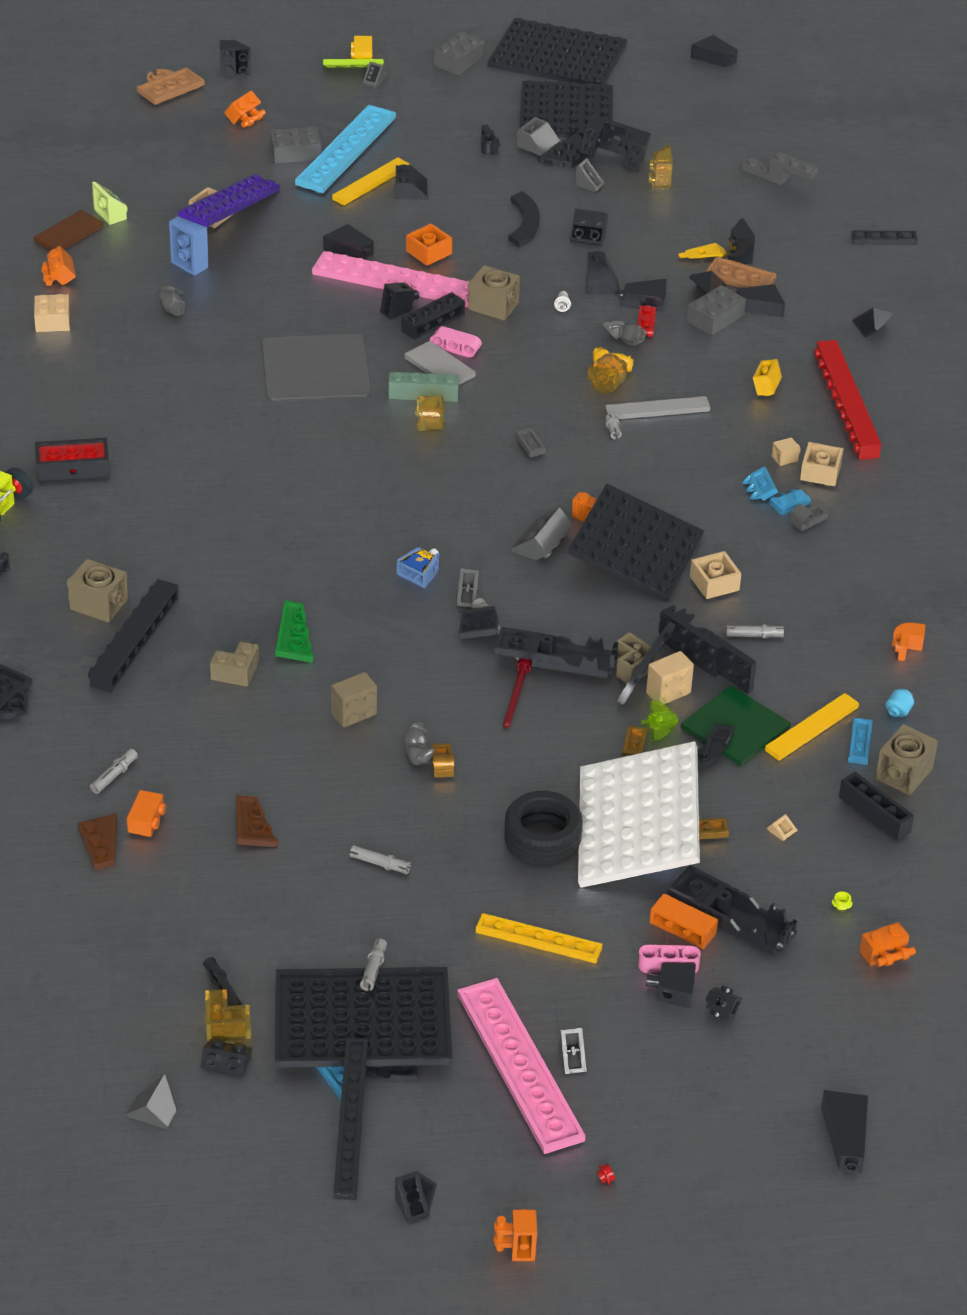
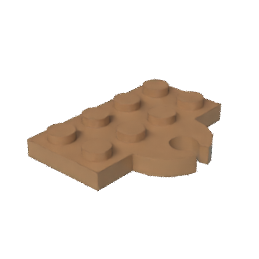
(169, 84)

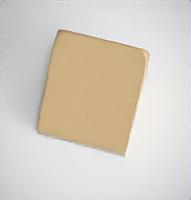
(782, 828)

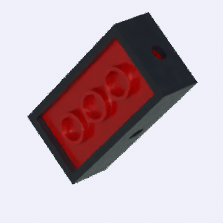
(72, 459)

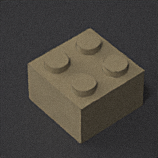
(354, 699)

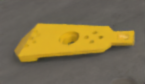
(704, 251)

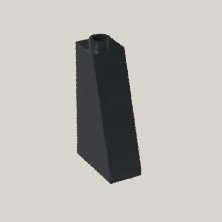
(846, 1124)

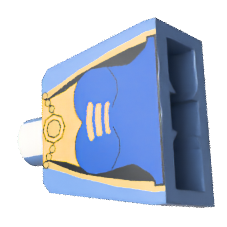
(419, 566)

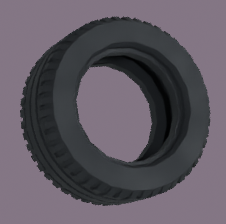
(538, 848)

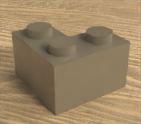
(630, 654)
(236, 667)

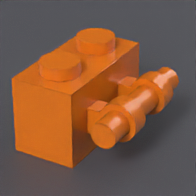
(242, 108)
(58, 267)
(886, 945)
(522, 1232)

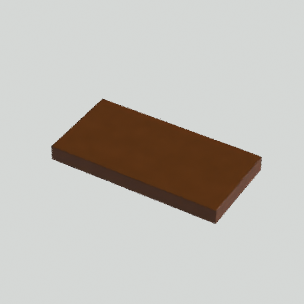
(69, 231)

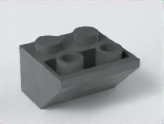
(537, 137)

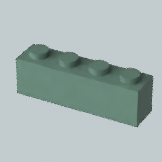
(410, 385)

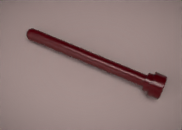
(523, 667)

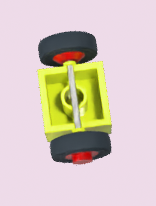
(13, 484)

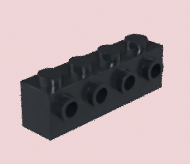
(433, 316)
(876, 806)

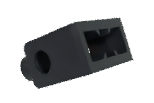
(397, 299)
(674, 983)

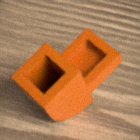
(908, 637)

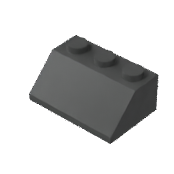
(543, 535)

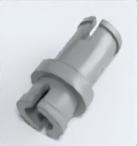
(612, 424)

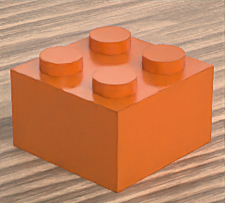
(429, 244)

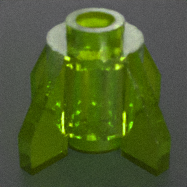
(662, 720)

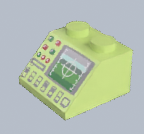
(108, 204)

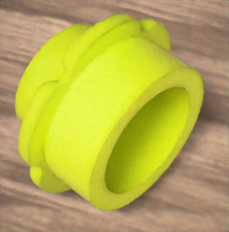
(842, 901)

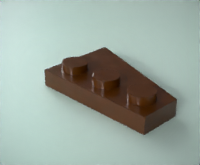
(251, 823)
(100, 840)

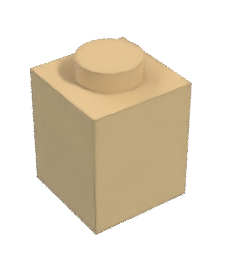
(785, 451)

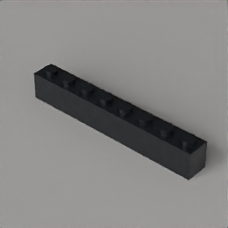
(133, 636)

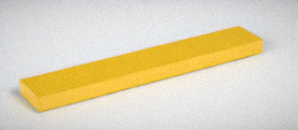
(368, 182)
(811, 726)
(539, 938)

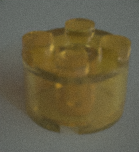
(607, 373)
(430, 412)

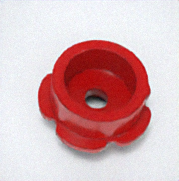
(605, 1174)

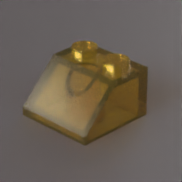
(661, 169)

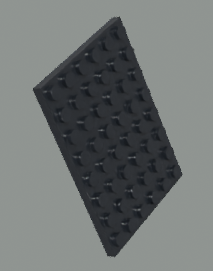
(557, 52)
(401, 1016)

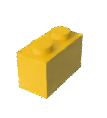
(361, 47)
(767, 377)

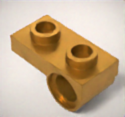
(443, 760)

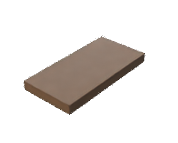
(739, 274)

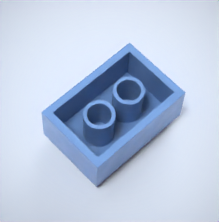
(188, 245)

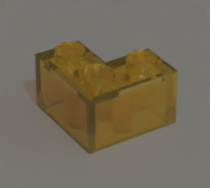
(225, 1020)

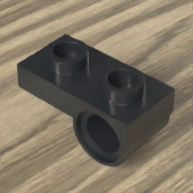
(489, 141)

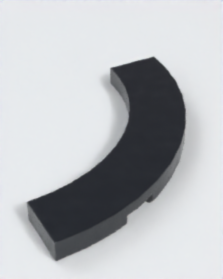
(530, 221)
(649, 657)
(715, 745)
(400, 1074)

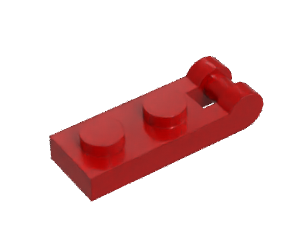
(647, 319)

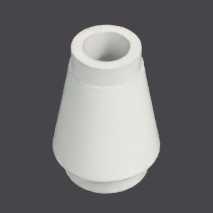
(562, 302)

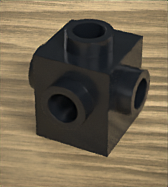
(723, 1002)

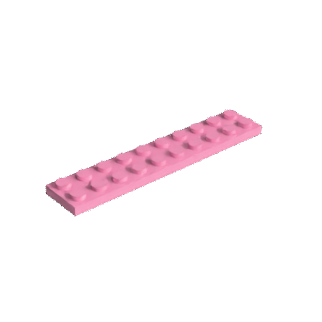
(377, 274)
(521, 1066)

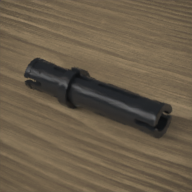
(218, 977)

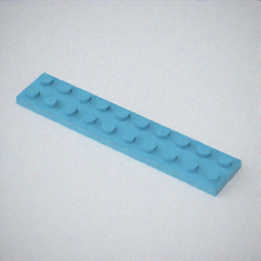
(345, 149)

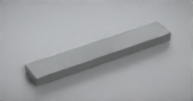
(659, 407)

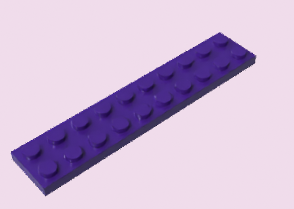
(229, 200)

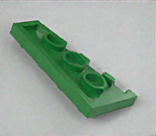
(293, 634)

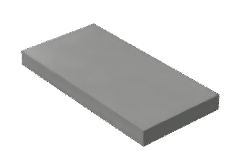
(435, 360)

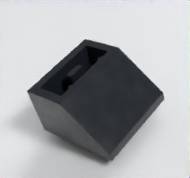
(234, 58)
(589, 226)

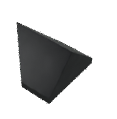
(707, 281)
(872, 320)
(414, 1195)

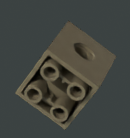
(493, 292)
(97, 590)
(906, 759)

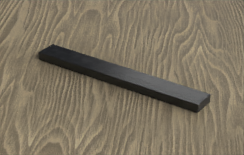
(351, 1119)

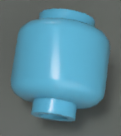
(899, 703)

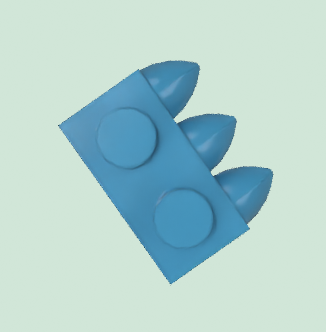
(760, 484)
(787, 502)

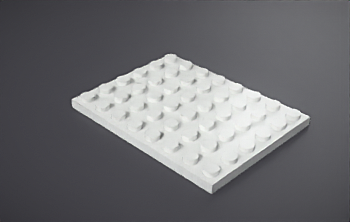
(639, 814)

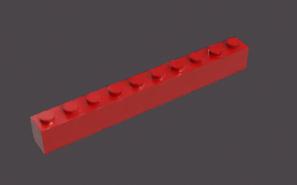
(847, 400)

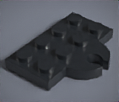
(12, 692)

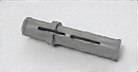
(754, 631)
(119, 766)
(389, 862)
(376, 958)

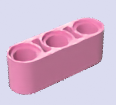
(456, 341)
(653, 956)

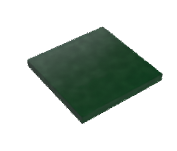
(752, 721)

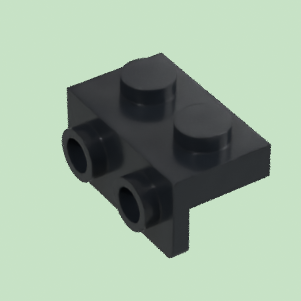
(478, 622)
(225, 1056)

